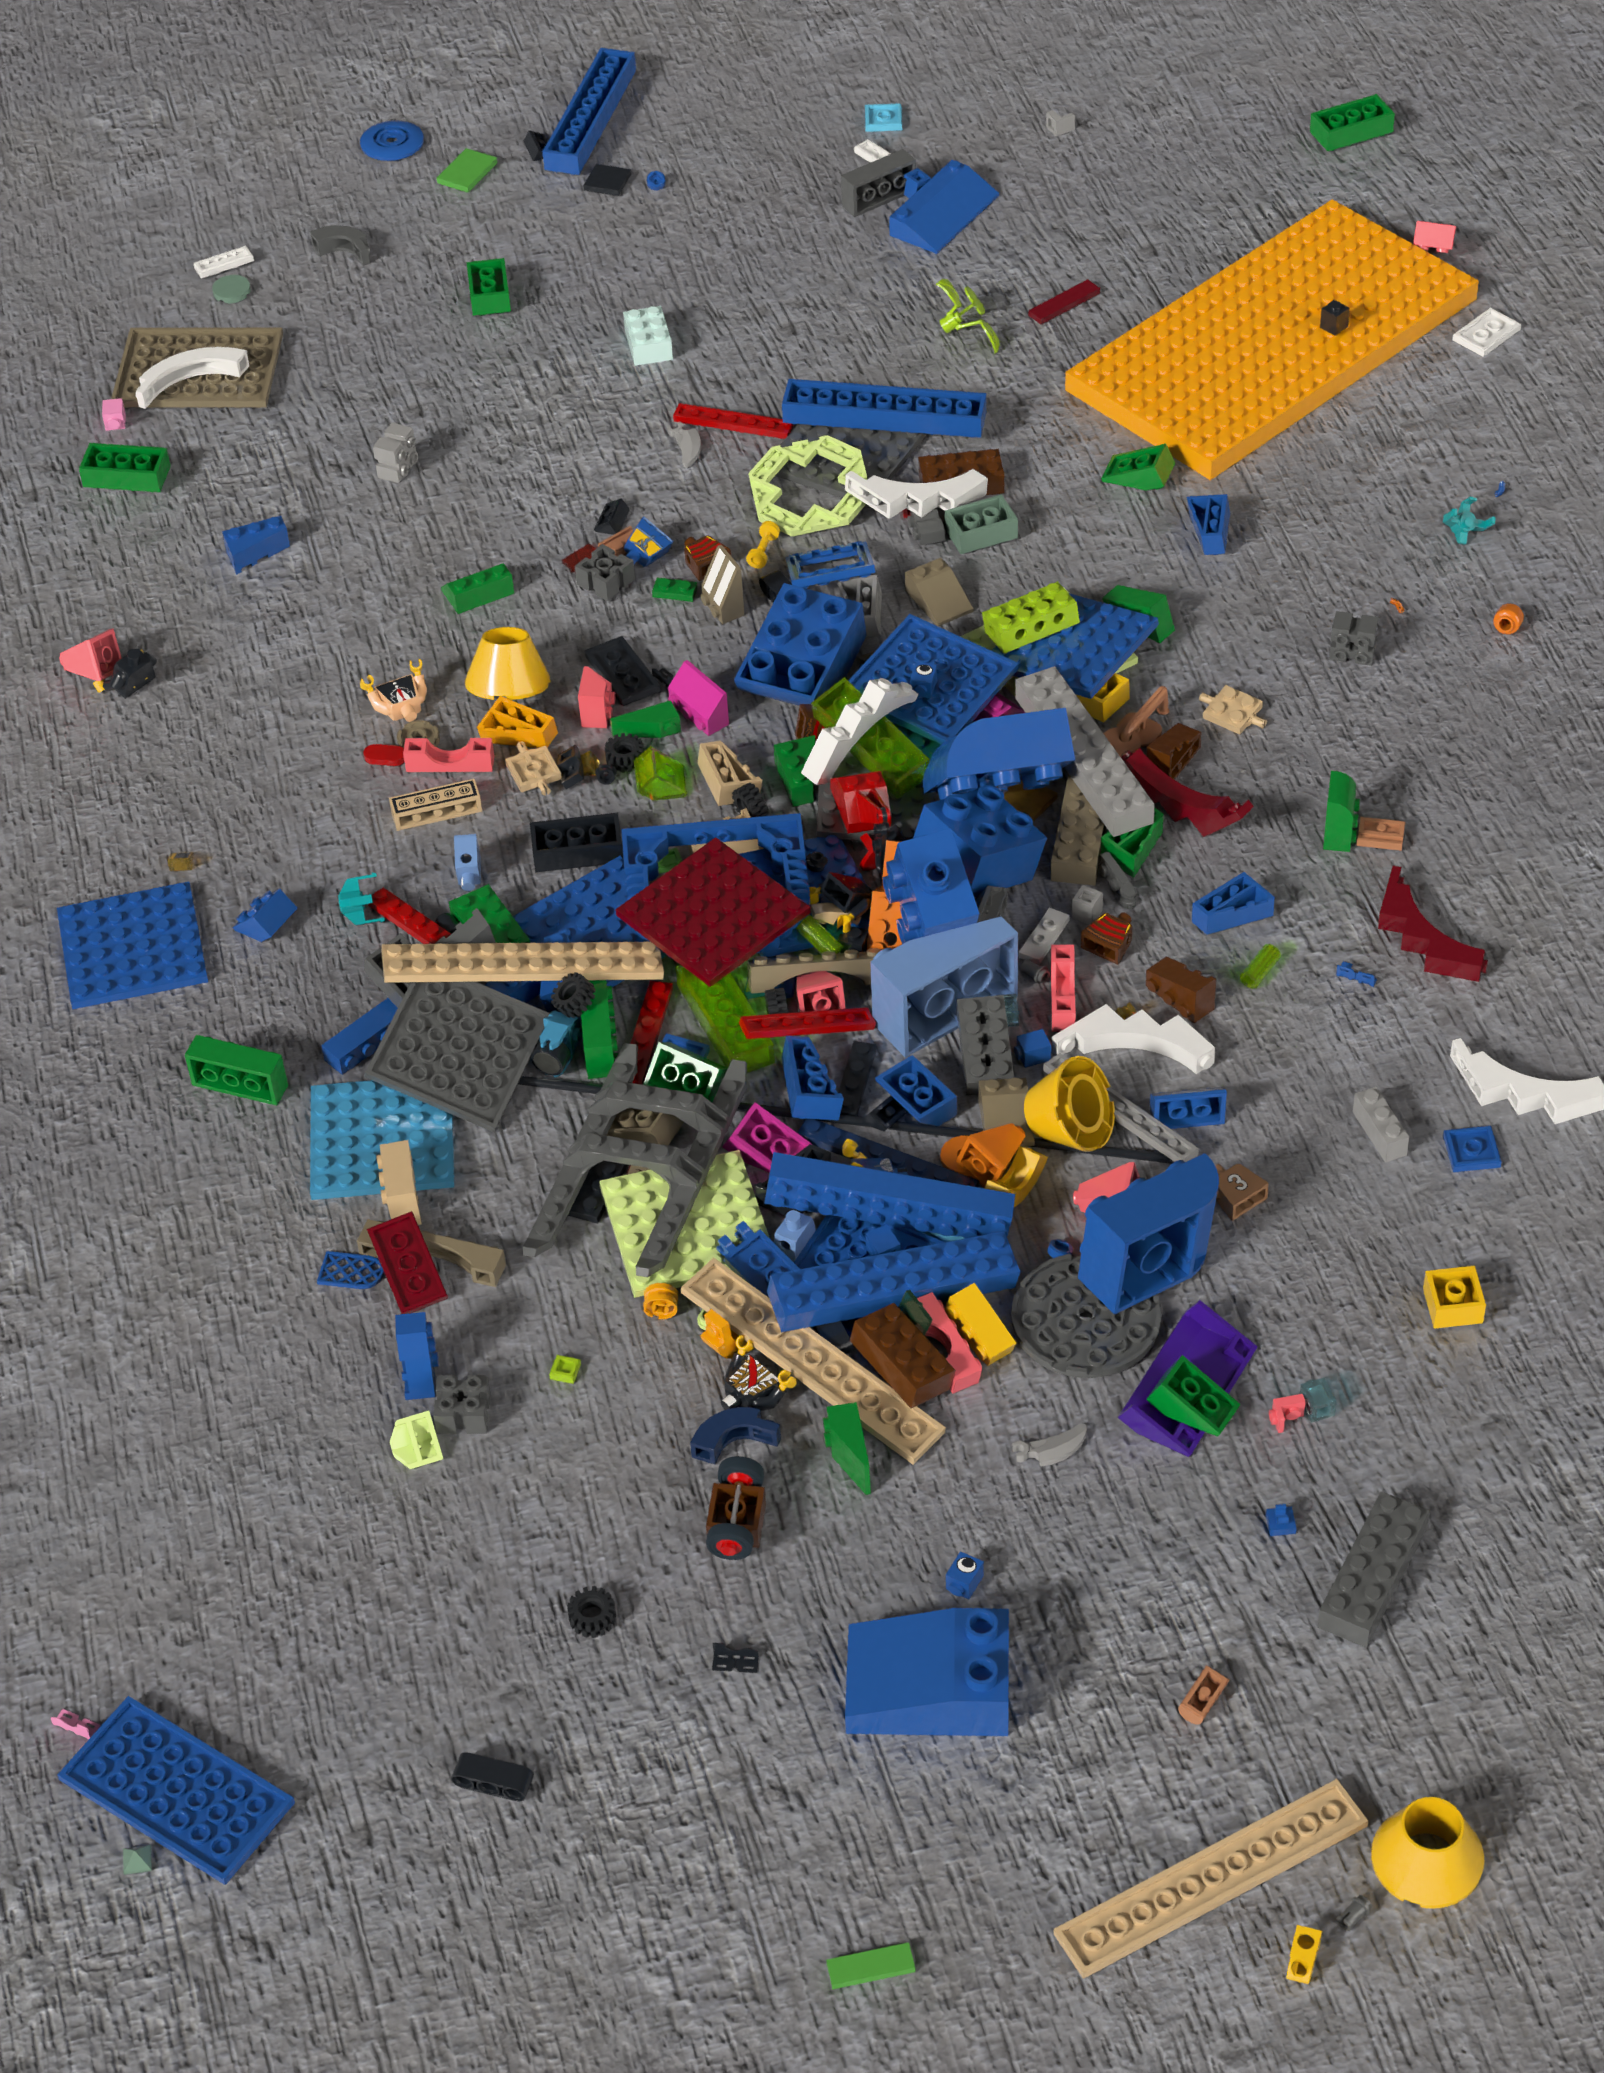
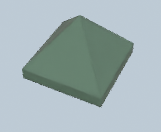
(137, 1859)

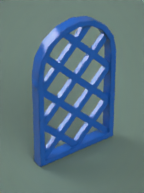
(339, 1283)

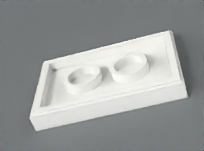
(1486, 332)

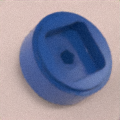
(655, 180)
(1059, 1248)

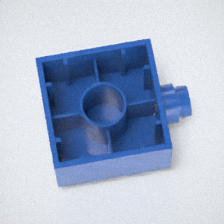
(992, 837)
(930, 886)

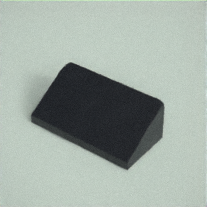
(535, 144)
(612, 517)
(885, 1114)

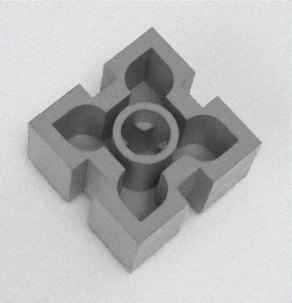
(395, 452)

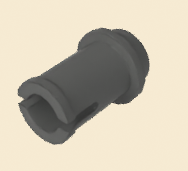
(1035, 971)
(1356, 1910)

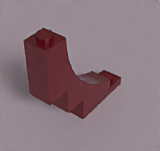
(1205, 811)
(1442, 953)

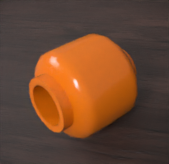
(1508, 618)

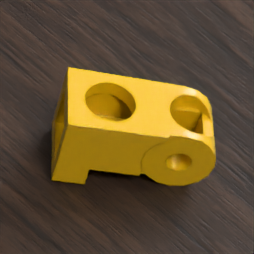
(1303, 1954)

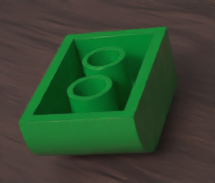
(488, 286)
(1340, 813)

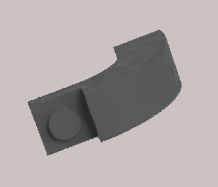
(341, 238)

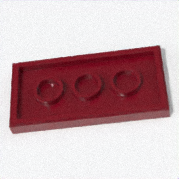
(407, 1263)

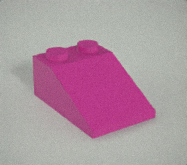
(760, 1136)

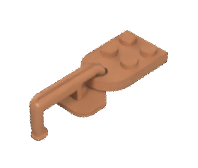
(1137, 729)

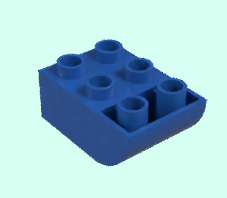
(803, 646)
(1002, 753)
(1149, 1234)

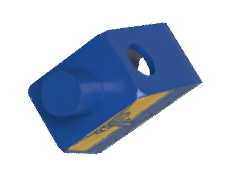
(647, 543)

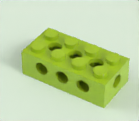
(1030, 617)

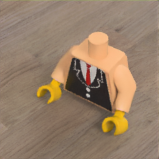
(400, 696)

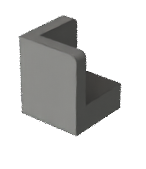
(1059, 125)
(1087, 905)

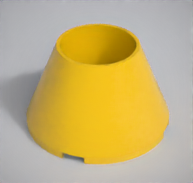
(506, 666)
(1072, 1106)
(1422, 1874)

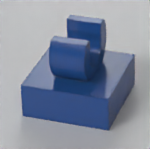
(1281, 1520)

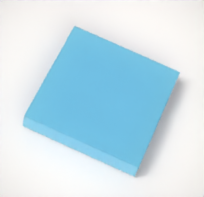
(883, 117)

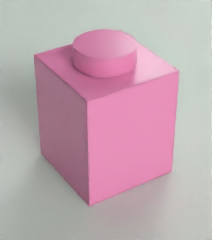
(113, 414)

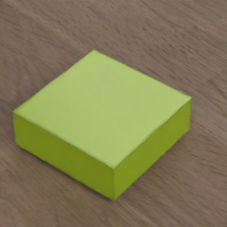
(565, 1369)

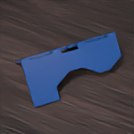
(1346, 970)

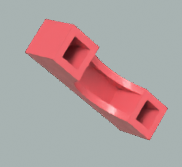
(425, 757)
(1062, 987)
(959, 1356)

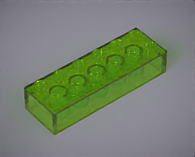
(881, 747)
(719, 1015)

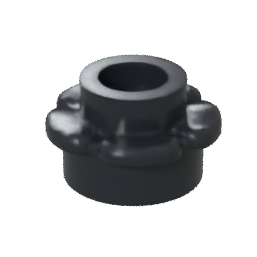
(606, 778)
(816, 861)

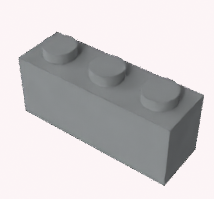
(1380, 1124)

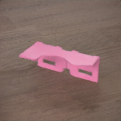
(74, 1724)

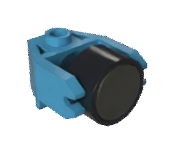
(557, 1044)

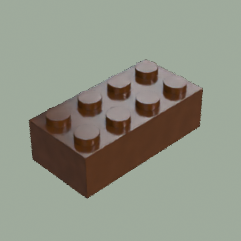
(950, 465)
(902, 1355)

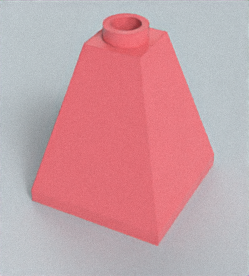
(93, 657)
(820, 992)
(1105, 1184)

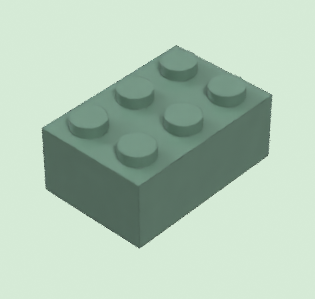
(981, 524)

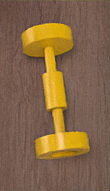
(757, 557)

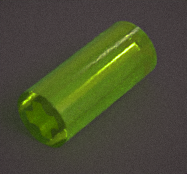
(818, 936)
(1260, 966)

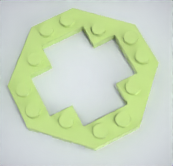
(802, 453)

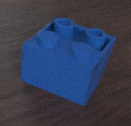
(265, 915)

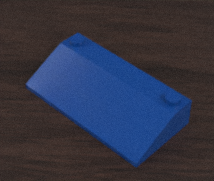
(942, 207)

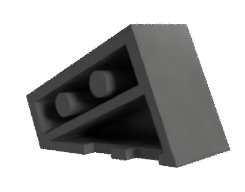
(472, 931)

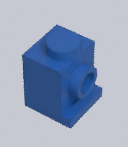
(915, 181)

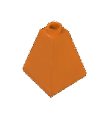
(990, 1152)

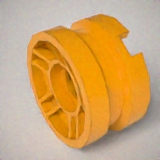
(660, 1300)

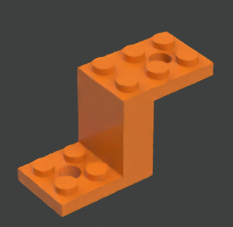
(882, 913)

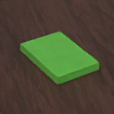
(467, 170)

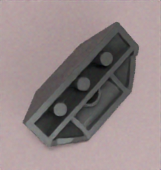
(991, 902)

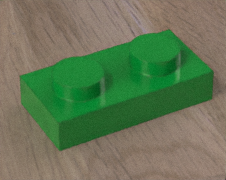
(674, 589)

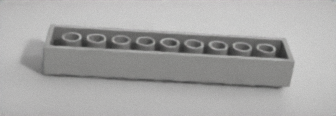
(1097, 765)

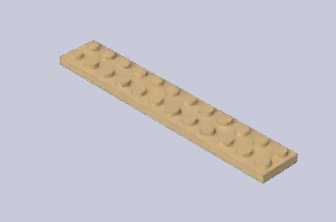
(520, 961)
(814, 1361)
(1209, 1878)

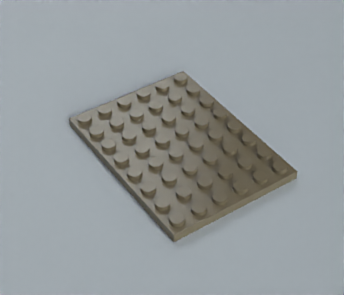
(151, 345)

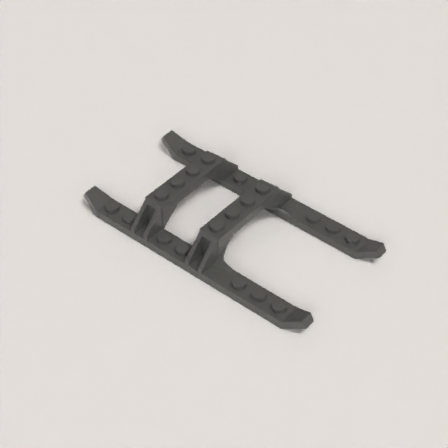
(681, 1171)

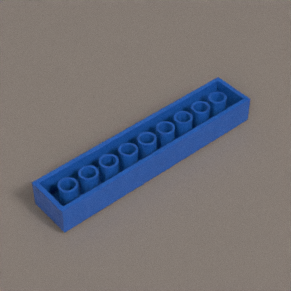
(589, 111)
(884, 408)
(887, 1197)
(869, 1283)

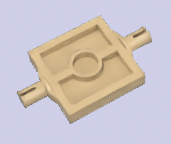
(1233, 709)
(533, 768)

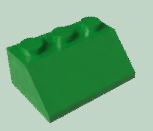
(479, 588)
(684, 1071)

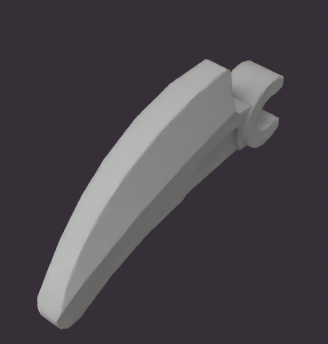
(689, 443)
(1052, 1449)

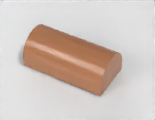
(1202, 1695)

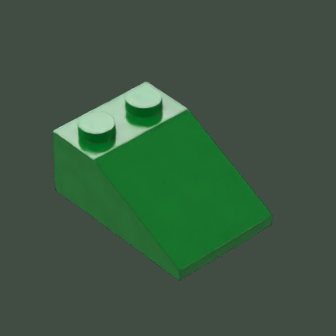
(1140, 468)
(1193, 1398)
(847, 1444)

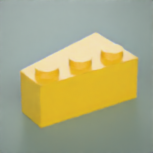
(979, 1325)

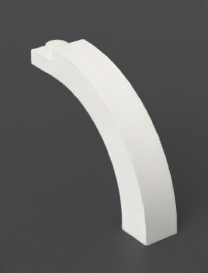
(189, 364)

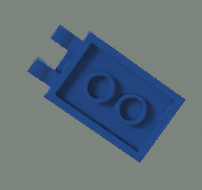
(754, 1257)

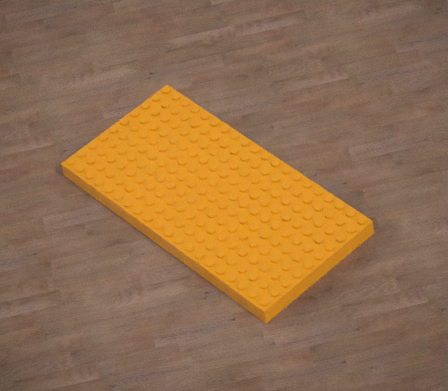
(1248, 344)

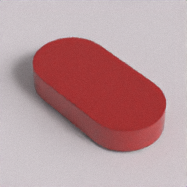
(384, 755)

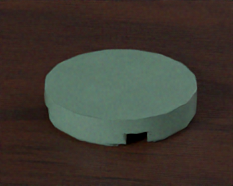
(231, 288)

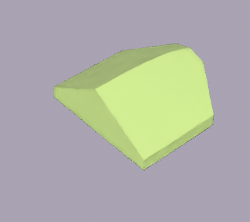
(415, 1441)

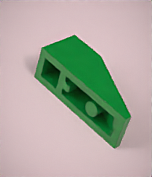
(650, 722)

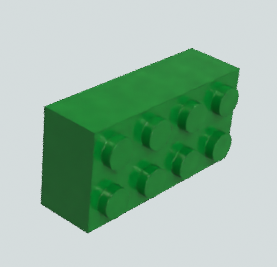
(1352, 122)
(124, 467)
(501, 922)
(598, 1031)
(236, 1070)

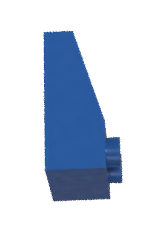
(930, 1674)

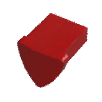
(868, 861)

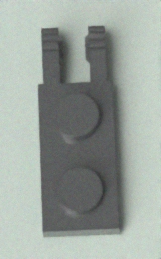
(1118, 880)

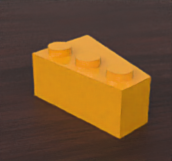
(513, 722)

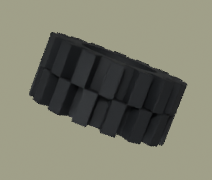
(621, 744)
(750, 798)
(573, 995)
(776, 1001)
(591, 1624)

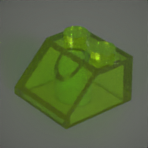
(659, 776)

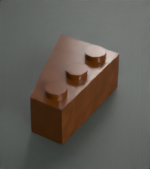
(1174, 749)
(1182, 988)

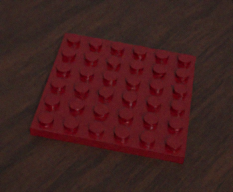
(713, 911)

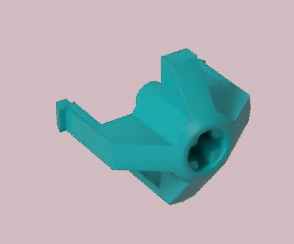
(1465, 521)
(353, 902)

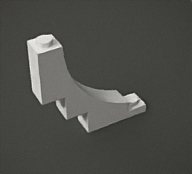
(921, 498)
(1108, 1030)
(1495, 1082)

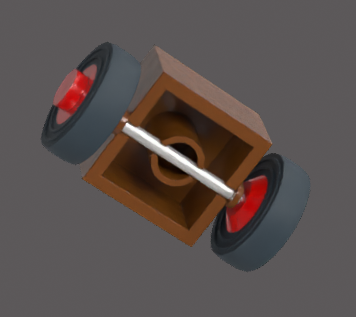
(736, 1509)

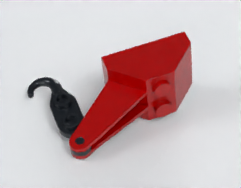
(865, 807)

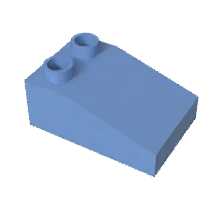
(923, 978)

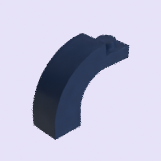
(731, 1426)

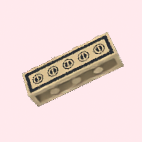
(435, 804)

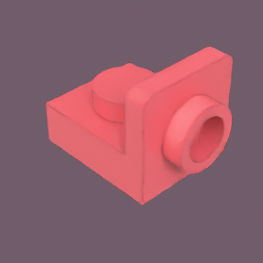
(1286, 1408)

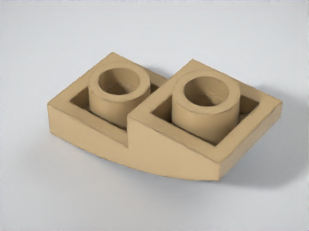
(828, 913)

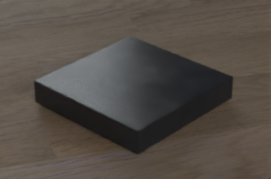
(607, 179)

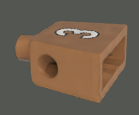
(1239, 1190)

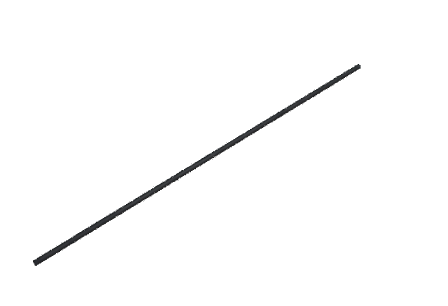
(857, 1121)

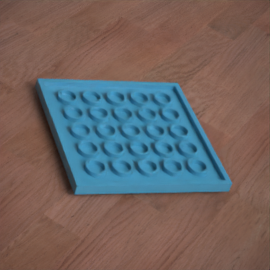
(354, 1121)

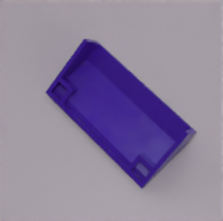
(1208, 1344)

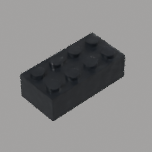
(575, 842)

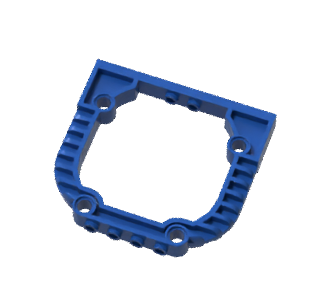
(777, 834)

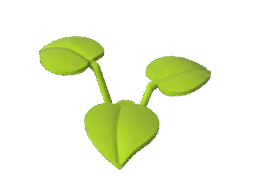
(954, 320)

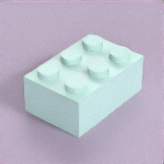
(647, 335)

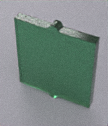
(915, 1312)

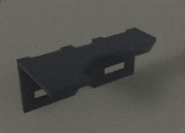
(662, 677)
(720, 1649)

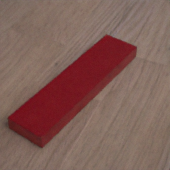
(1064, 301)

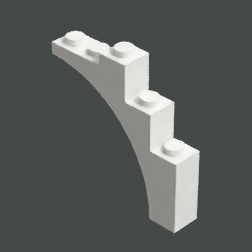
(856, 719)

